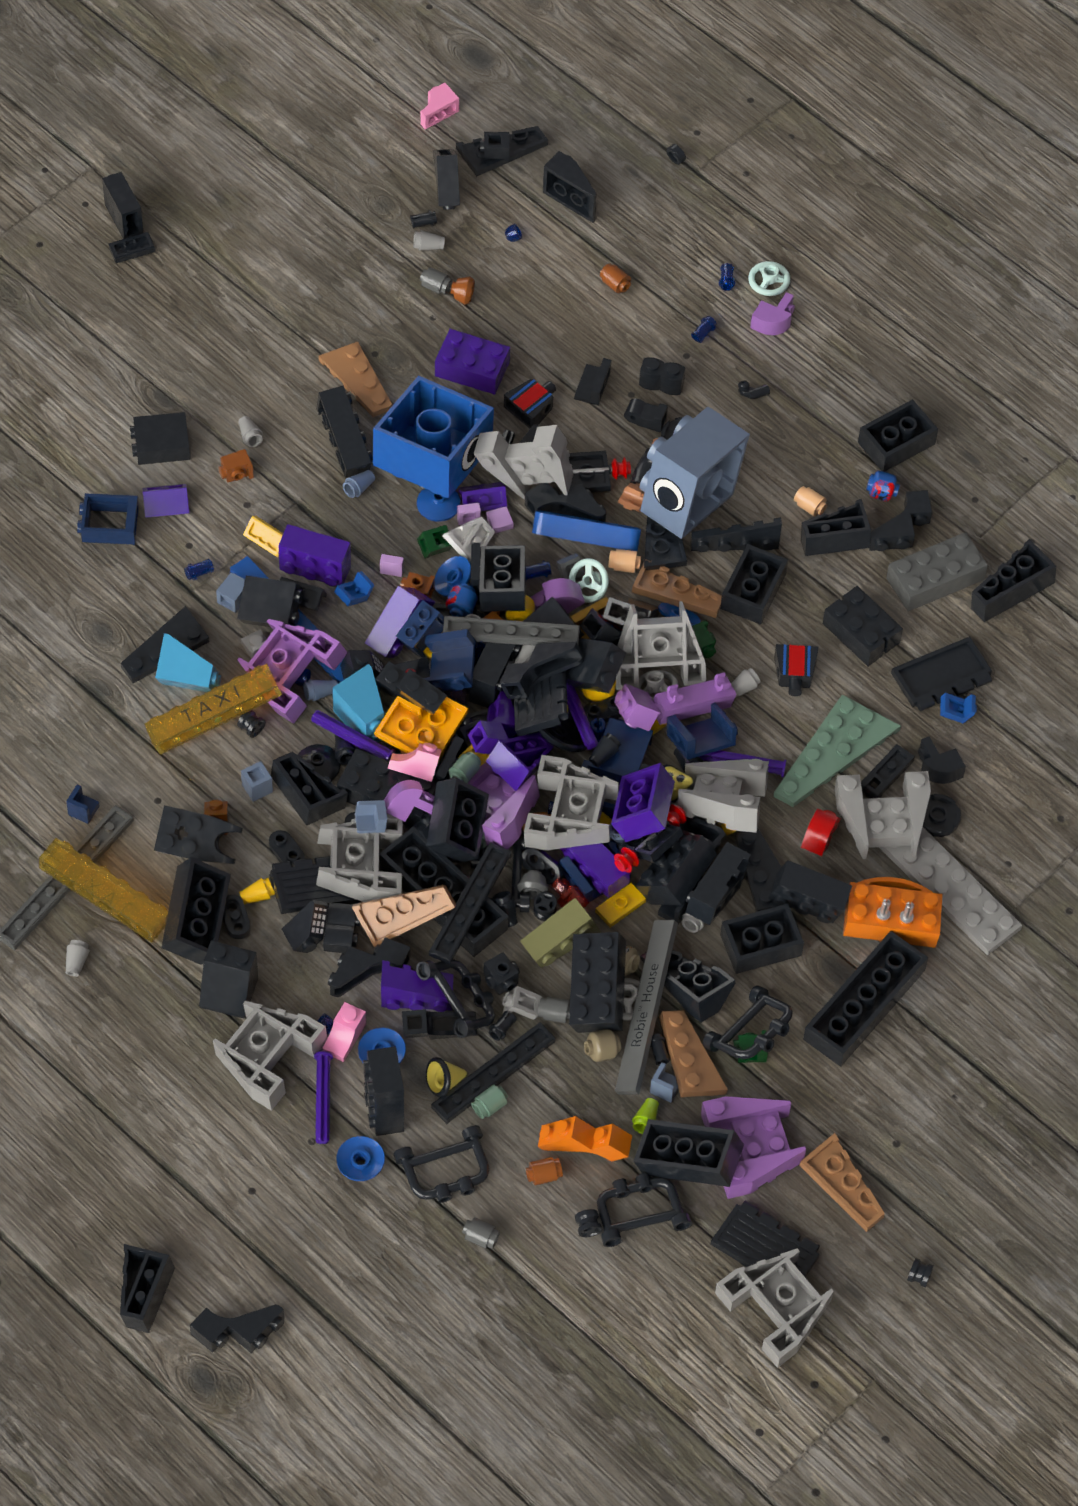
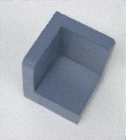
(230, 592)
(256, 781)
(371, 816)
(664, 1084)

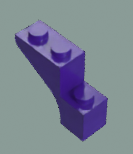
(497, 727)

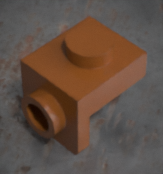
(217, 809)

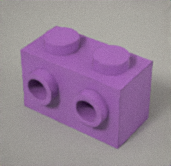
(636, 707)

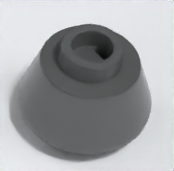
(533, 884)

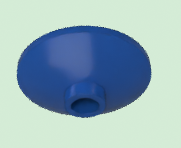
(436, 509)
(452, 573)
(669, 610)
(381, 1038)
(360, 1149)

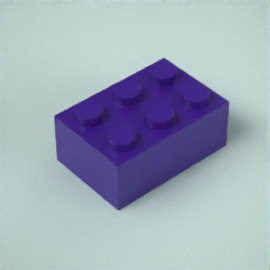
(472, 361)
(314, 556)
(643, 802)

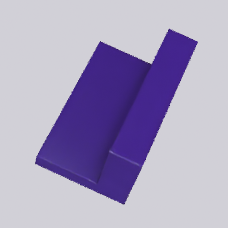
(489, 495)
(165, 500)

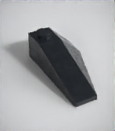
(697, 986)

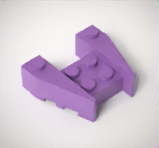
(287, 655)
(506, 808)
(764, 1139)

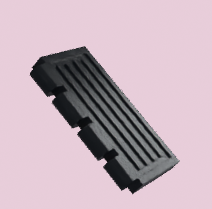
(942, 672)
(543, 707)
(297, 885)
(758, 1238)

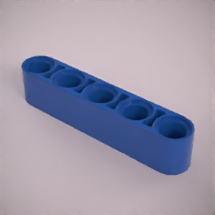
(586, 530)

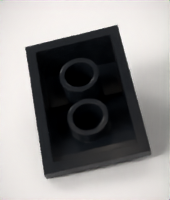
(569, 186)

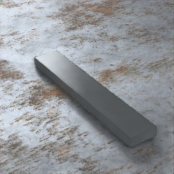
(512, 631)

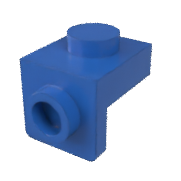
(356, 590)
(958, 708)

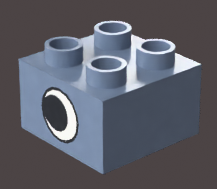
(693, 471)

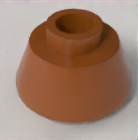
(463, 289)

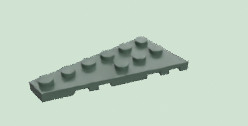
(837, 744)

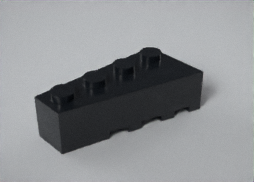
(344, 431)
(1014, 582)

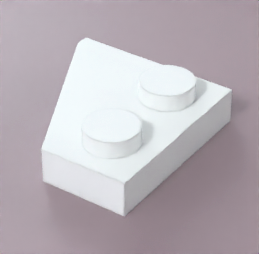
(465, 535)

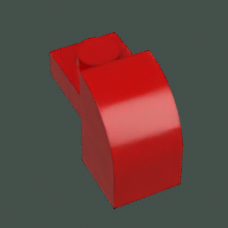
(820, 831)

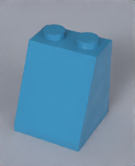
(184, 668)
(359, 703)

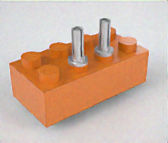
(894, 906)

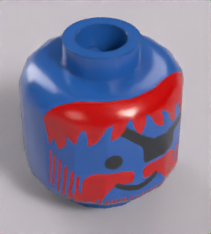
(882, 486)
(461, 600)

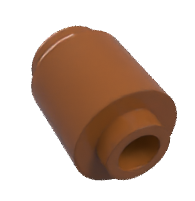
(615, 278)
(544, 1171)

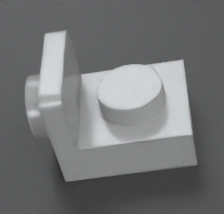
(253, 642)
(522, 1002)

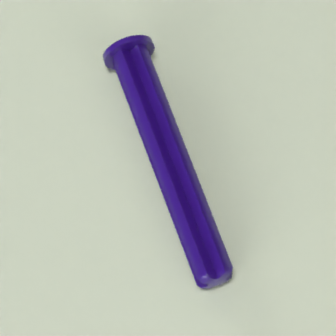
(580, 718)
(351, 735)
(775, 766)
(323, 1096)

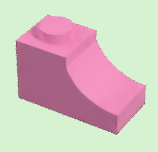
(441, 105)
(418, 763)
(345, 1031)

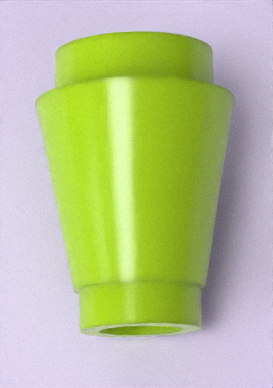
(647, 1111)

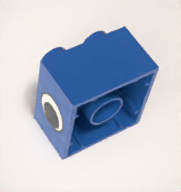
(431, 436)

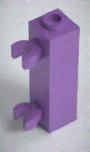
(694, 699)

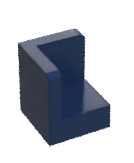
(81, 806)

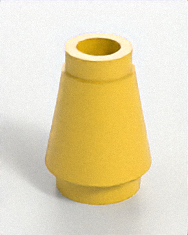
(257, 891)

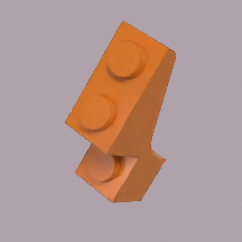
(578, 1136)

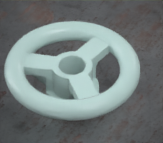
(770, 275)
(599, 580)

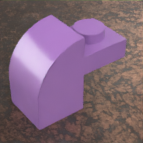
(772, 319)
(563, 590)
(405, 796)

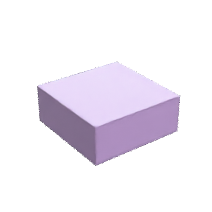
(467, 512)
(500, 519)
(391, 565)

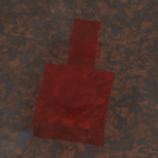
(568, 893)

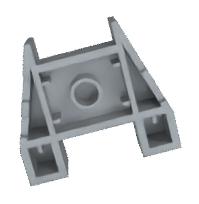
(529, 462)
(660, 643)
(719, 792)
(575, 808)
(884, 820)
(356, 861)
(262, 1043)
(783, 1296)

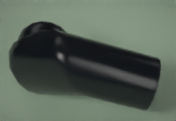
(752, 393)

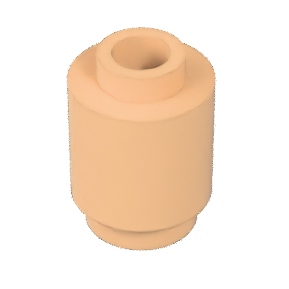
(810, 501)
(624, 560)

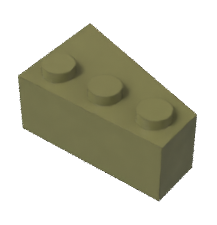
(555, 935)

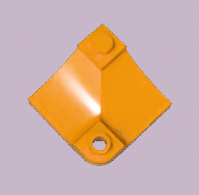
(409, 725)

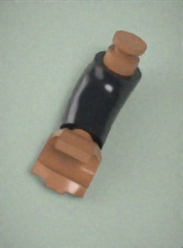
(632, 495)

